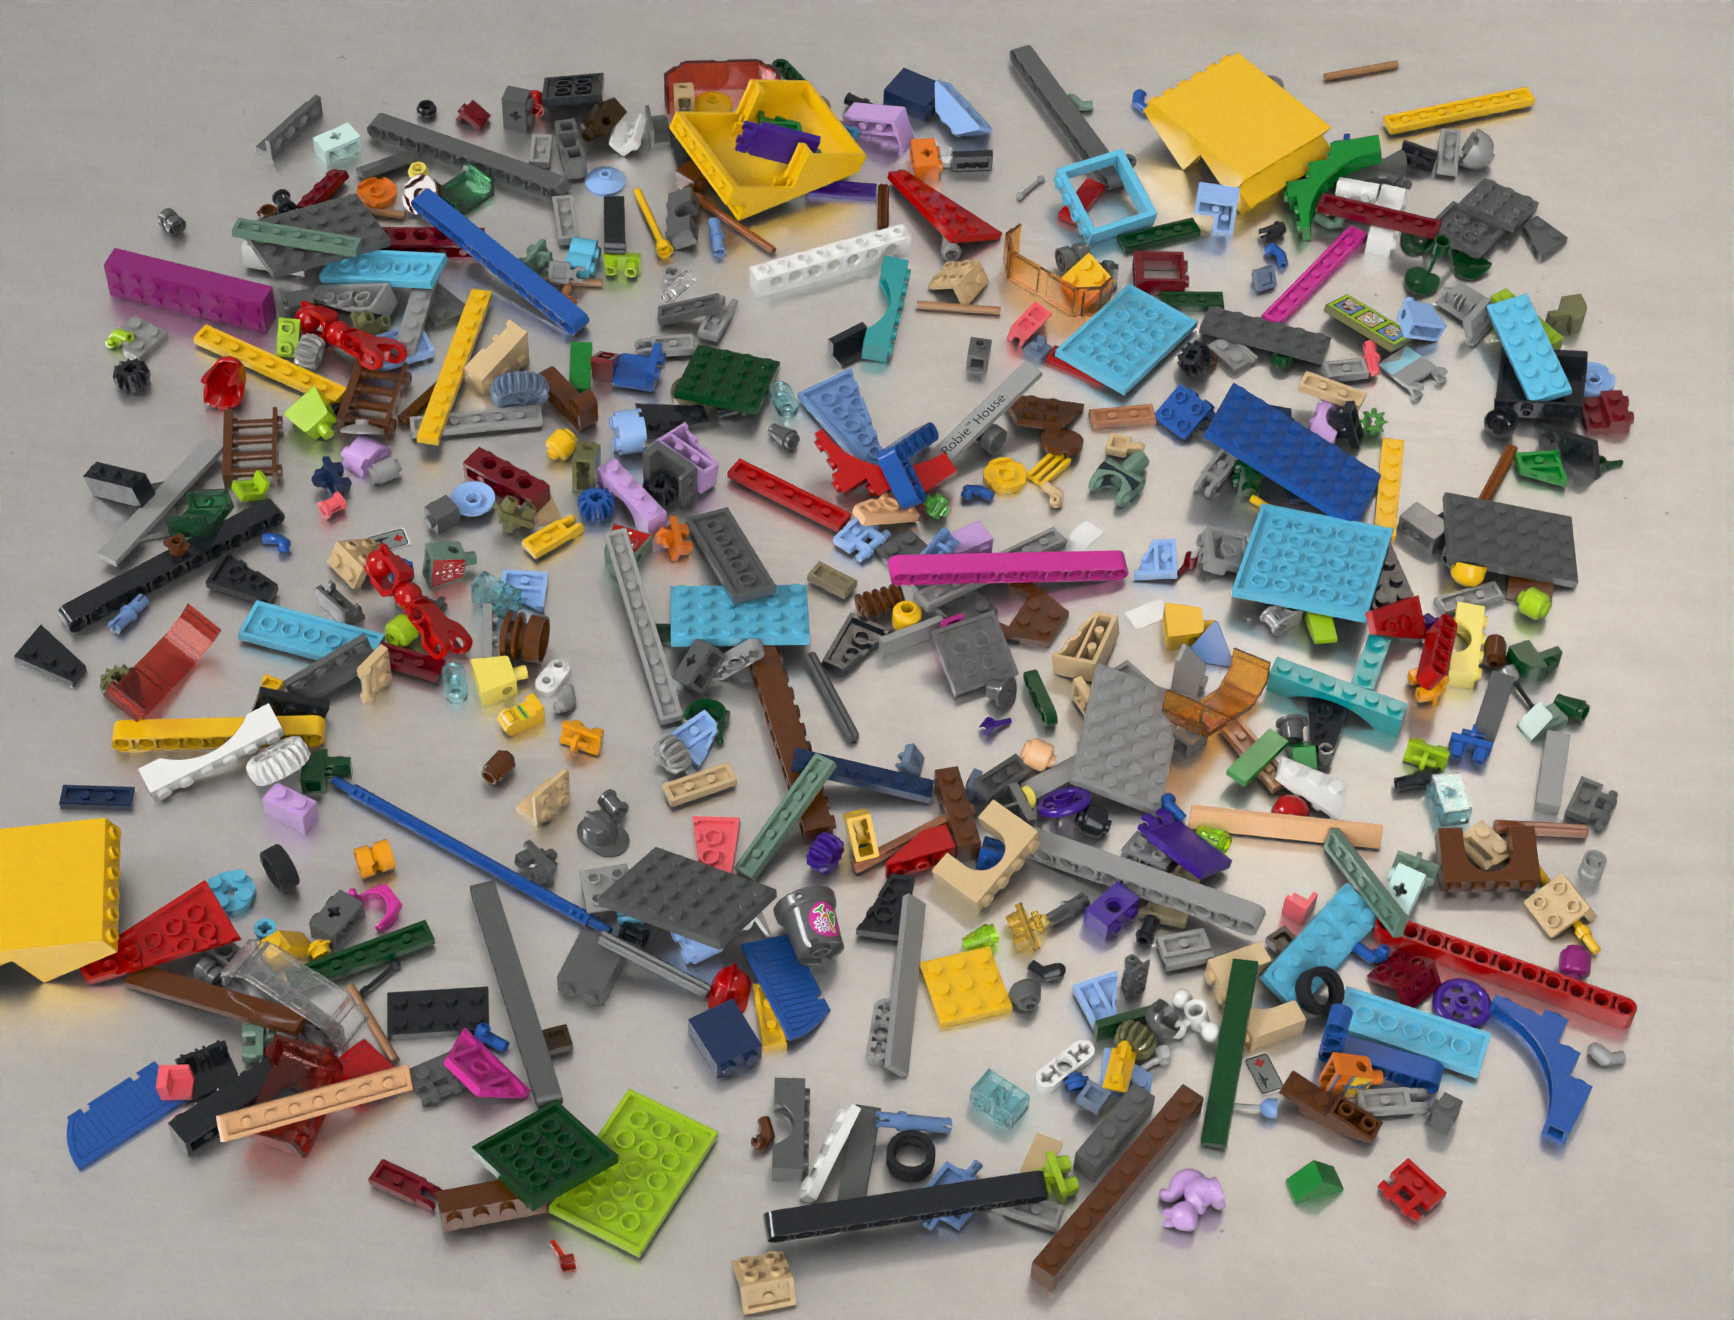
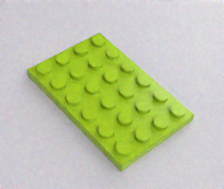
(655, 1163)

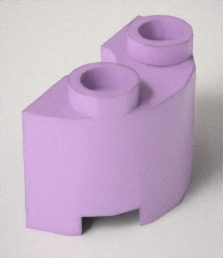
(362, 454)

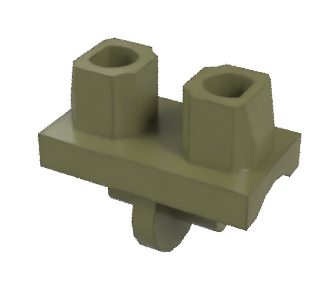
(372, 324)
(512, 517)

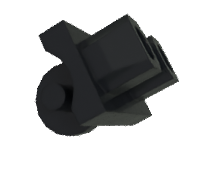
(1419, 155)

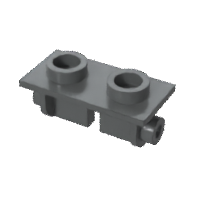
(1134, 976)

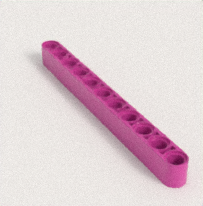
(1007, 567)

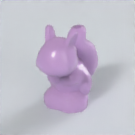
(1198, 1194)

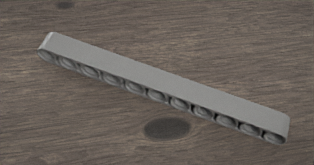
(1149, 883)

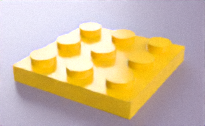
(965, 987)

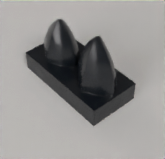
(1352, 429)

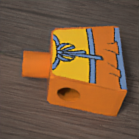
(1348, 1074)

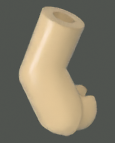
(1055, 494)

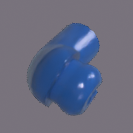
(1280, 254)
(983, 492)
(1168, 802)

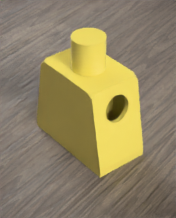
(496, 678)

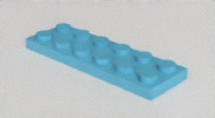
(385, 266)
(1529, 349)
(299, 632)
(1321, 943)
(1416, 1032)

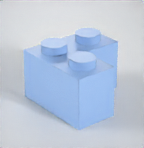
(1218, 202)

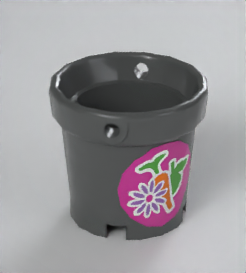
(810, 923)

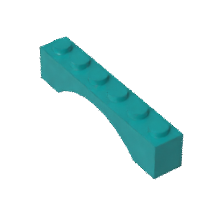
(878, 337)
(1377, 709)

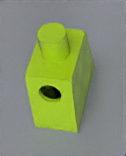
(313, 414)

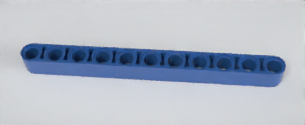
(500, 261)

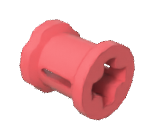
(332, 505)

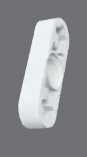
(1066, 1056)

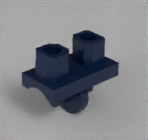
(329, 477)

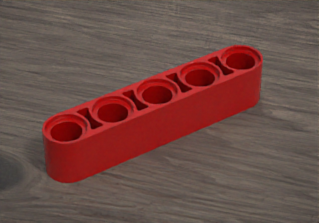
(1437, 652)

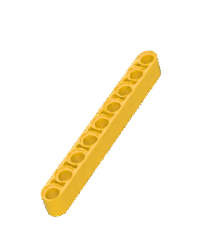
(204, 732)

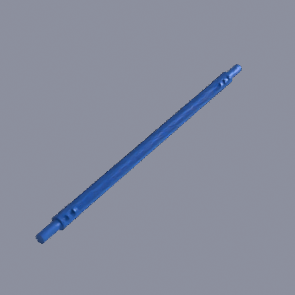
(471, 855)

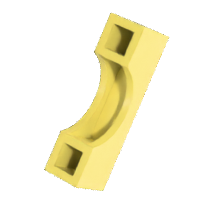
(1463, 665)

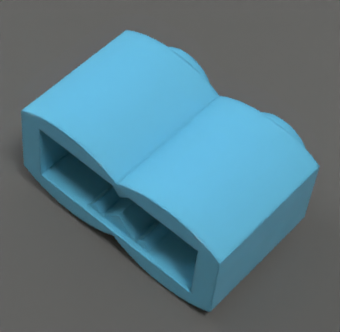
(584, 253)

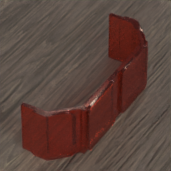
(717, 75)
(163, 665)

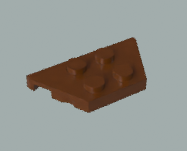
(1043, 412)

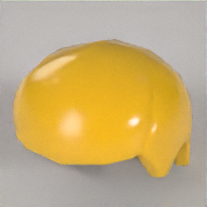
(1467, 574)

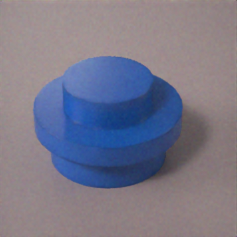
(1076, 1081)

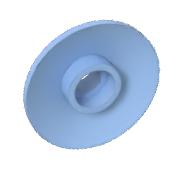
(605, 181)
(473, 498)

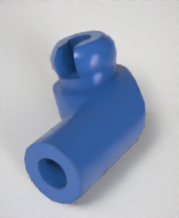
(1138, 100)
(277, 539)
(1374, 955)
(484, 1035)

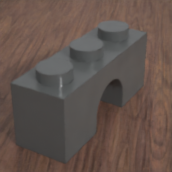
(570, 150)
(680, 226)

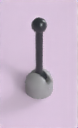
(1512, 671)

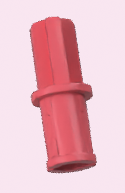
(1371, 357)

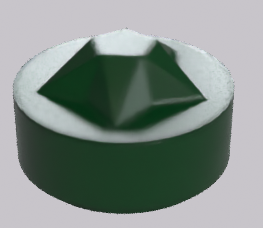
(1281, 361)

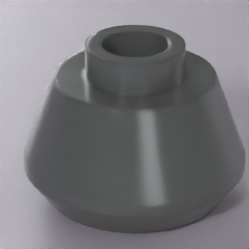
(1026, 994)

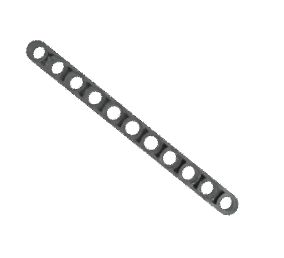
(1063, 112)
(455, 152)
(516, 994)

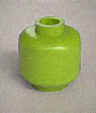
(1534, 603)
(400, 631)

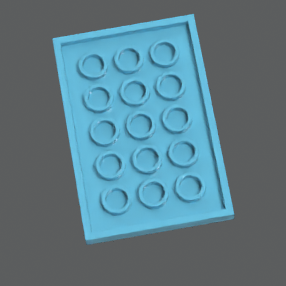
(1126, 339)
(712, 617)

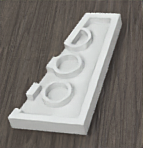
(829, 1152)

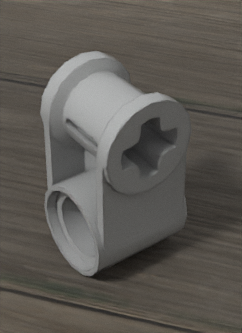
(1281, 618)

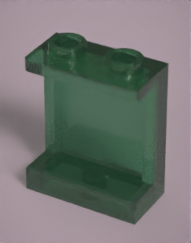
(468, 189)
(204, 515)

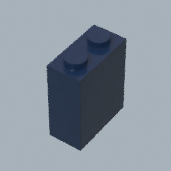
(912, 92)
(725, 1038)

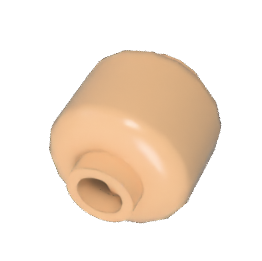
(1038, 754)

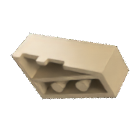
(505, 354)
(1088, 647)

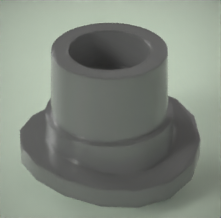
(1002, 692)
(1292, 727)

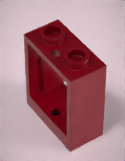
(1159, 261)

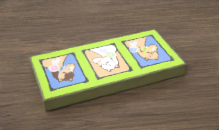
(1367, 322)

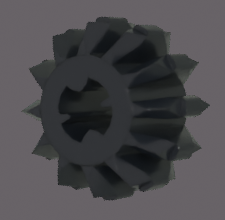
(1195, 358)
(131, 375)
(662, 489)

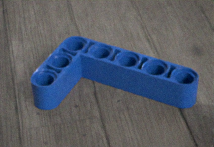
(898, 469)
(1397, 1066)

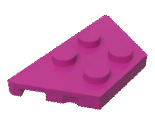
(482, 1070)

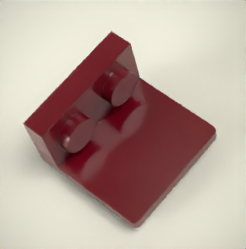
(1409, 975)

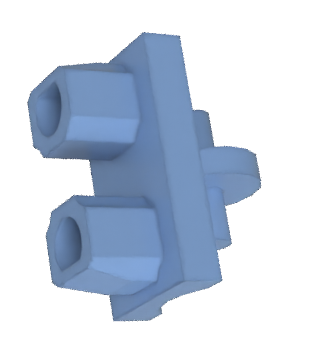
(941, 543)

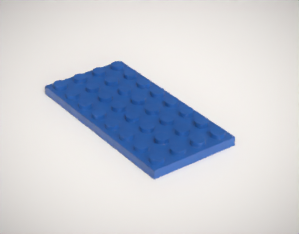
(1292, 455)

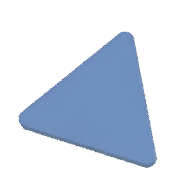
(1212, 646)

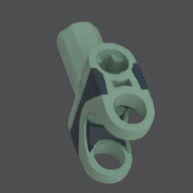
(1121, 477)

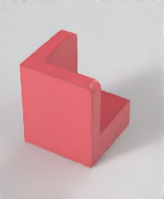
(1299, 908)
(175, 1082)

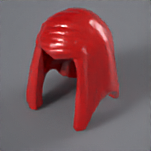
(224, 383)

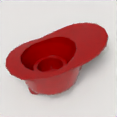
(728, 984)

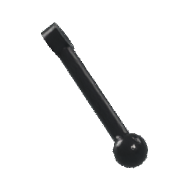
(395, 964)

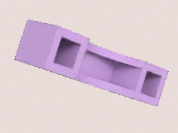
(1320, 422)
(645, 510)

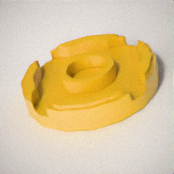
(1005, 475)

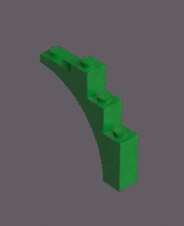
(1342, 160)

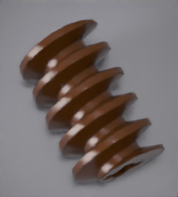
(878, 600)

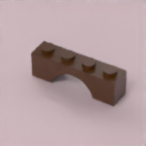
(961, 823)

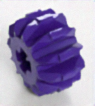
(825, 853)

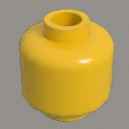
(561, 444)
(906, 614)

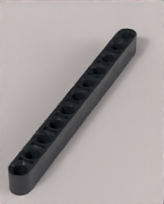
(167, 568)
(905, 1206)

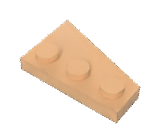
(883, 511)

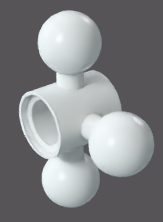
(1210, 1030)

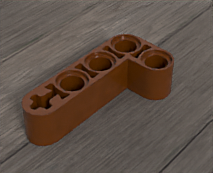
(575, 407)

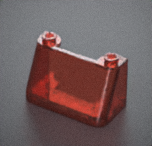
(300, 1065)

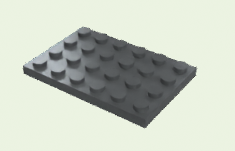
(337, 216)
(1510, 539)
(687, 898)

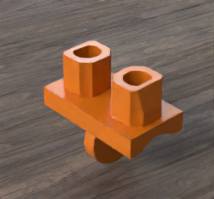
(671, 538)

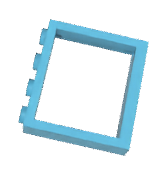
(1132, 184)

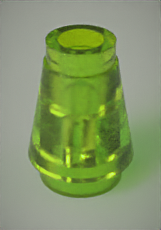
(1218, 838)
(981, 937)

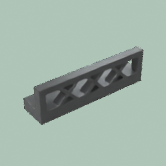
(291, 128)
(332, 672)

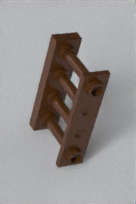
(357, 387)
(232, 440)

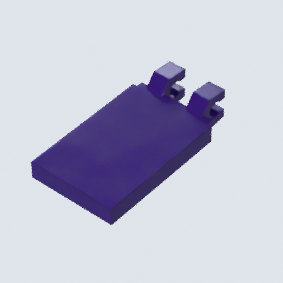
(773, 141)
(1183, 845)

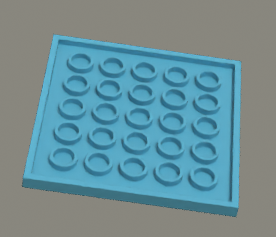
(1312, 563)

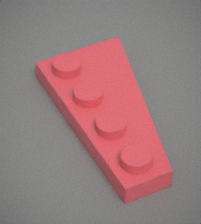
(717, 840)

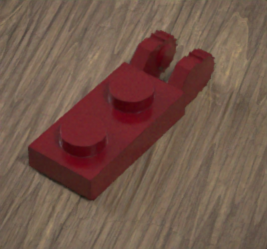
(404, 1184)

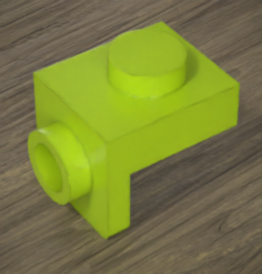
(252, 489)

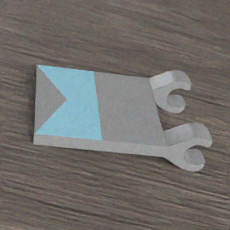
(1409, 368)

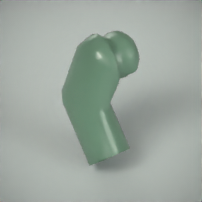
(1081, 105)
(1328, 223)

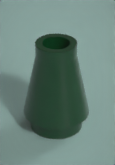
(1572, 707)

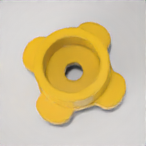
(319, 949)

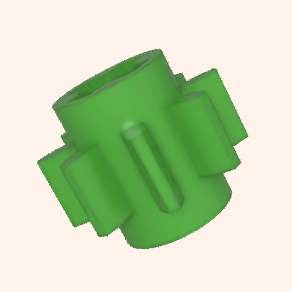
(1379, 421)
(937, 506)

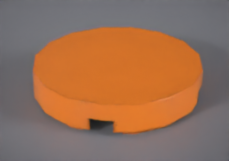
(377, 192)

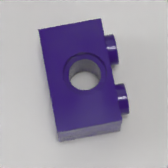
(1100, 914)

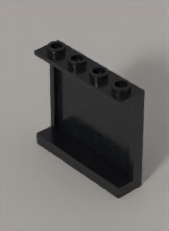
(1569, 407)

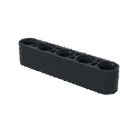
(614, 225)

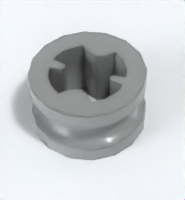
(670, 273)

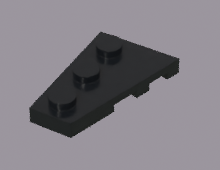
(663, 418)
(1572, 448)
(50, 657)
(1326, 721)

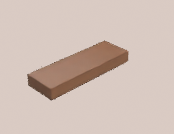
(1122, 417)

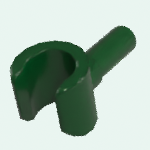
(1604, 463)

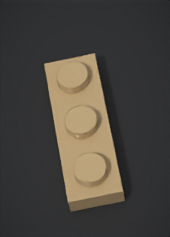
(1330, 390)
(699, 784)

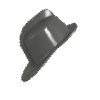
(603, 834)

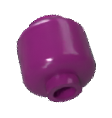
(1575, 962)

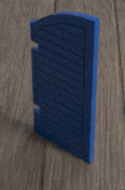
(786, 985)
(116, 1117)

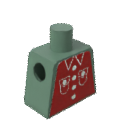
(641, 545)
(445, 563)

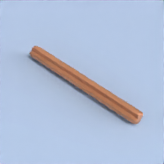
(892, 847)

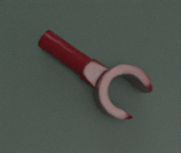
(1189, 563)

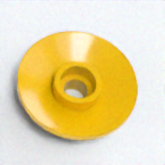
(713, 102)

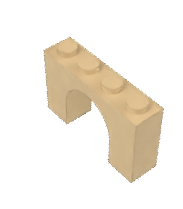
(979, 887)
(1264, 1025)

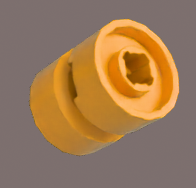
(374, 858)

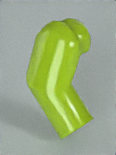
(117, 337)

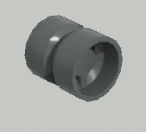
(1068, 257)
(992, 439)

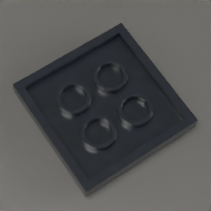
(573, 90)

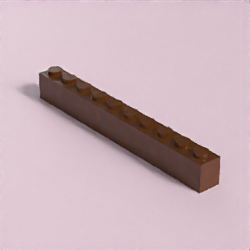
(787, 734)
(1116, 1188)

